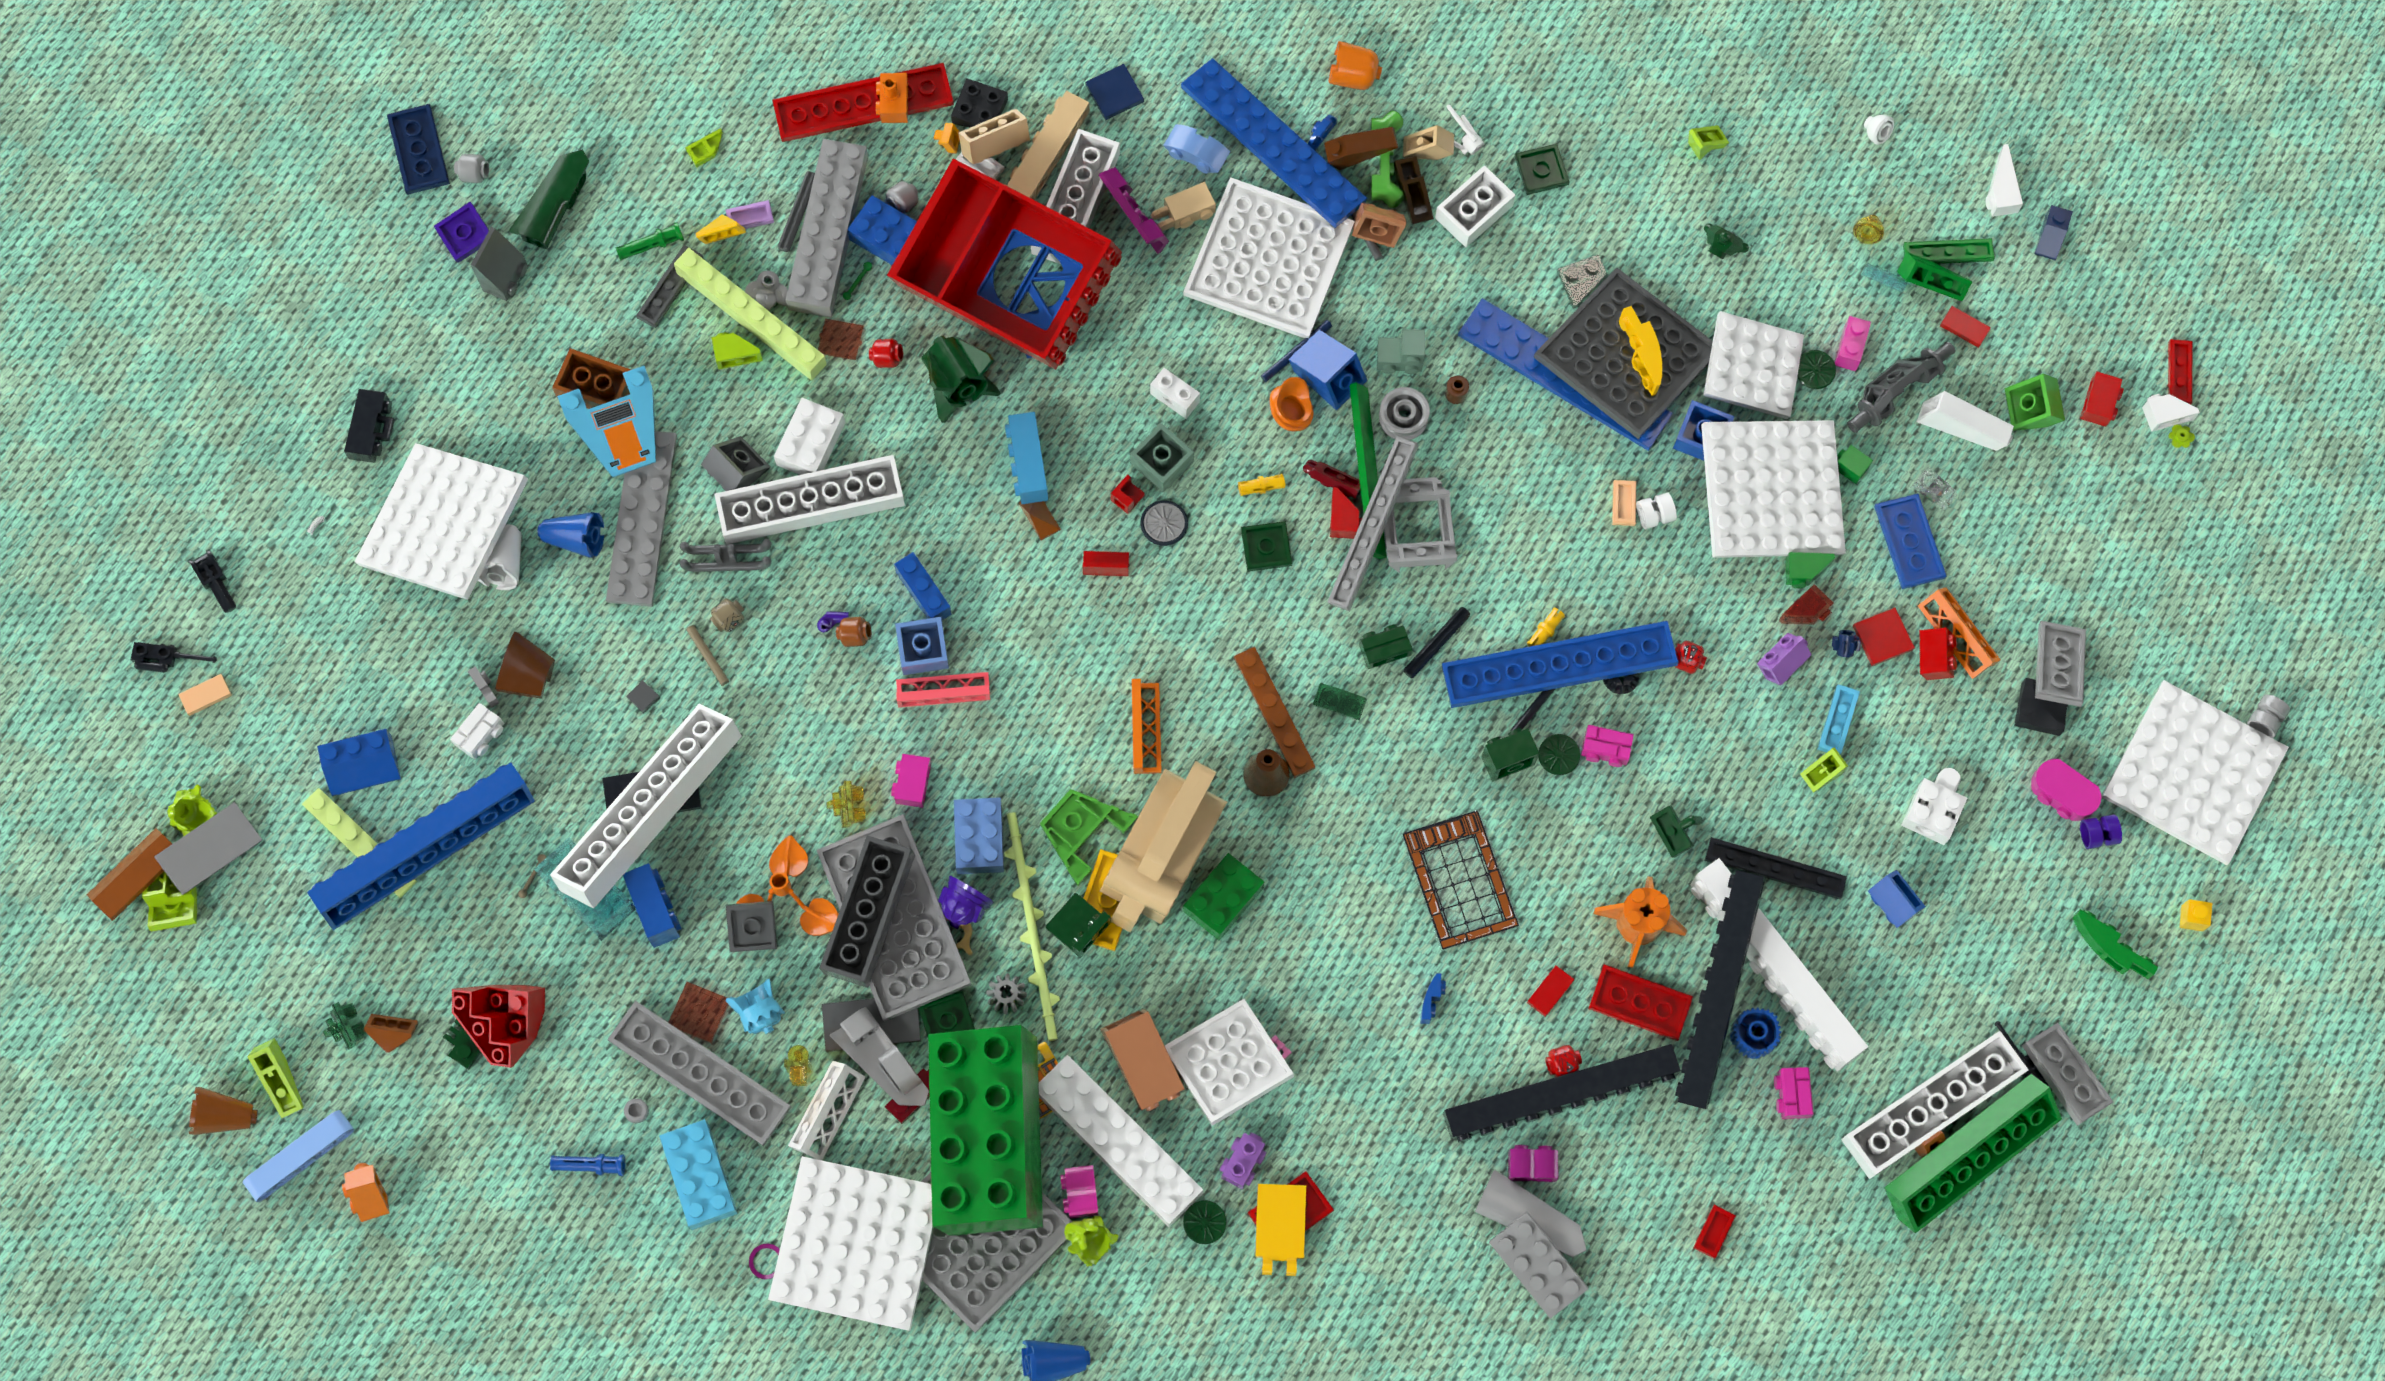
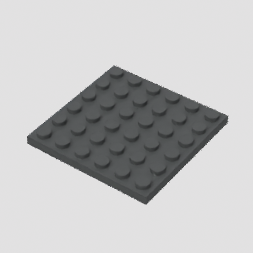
(1596, 354)

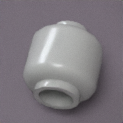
(471, 168)
(902, 196)

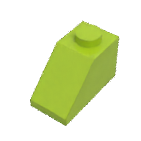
(734, 351)

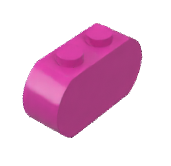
(2065, 790)

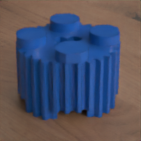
(1753, 1045)

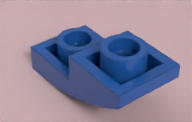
(1434, 992)

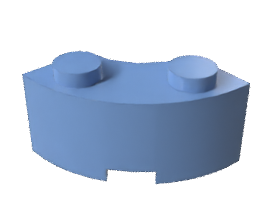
(1204, 153)

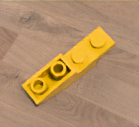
(1647, 356)

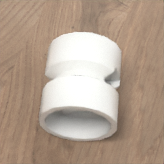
(1664, 510)

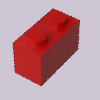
(2101, 399)
(1937, 653)

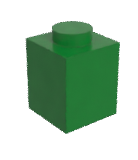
(1853, 463)

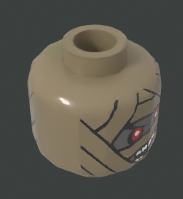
(727, 615)

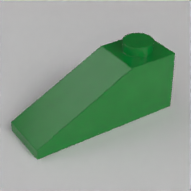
(1933, 277)

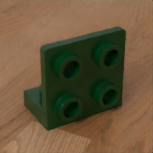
(1078, 924)

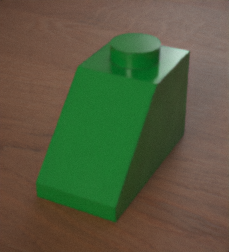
(1806, 567)

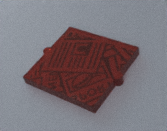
(840, 339)

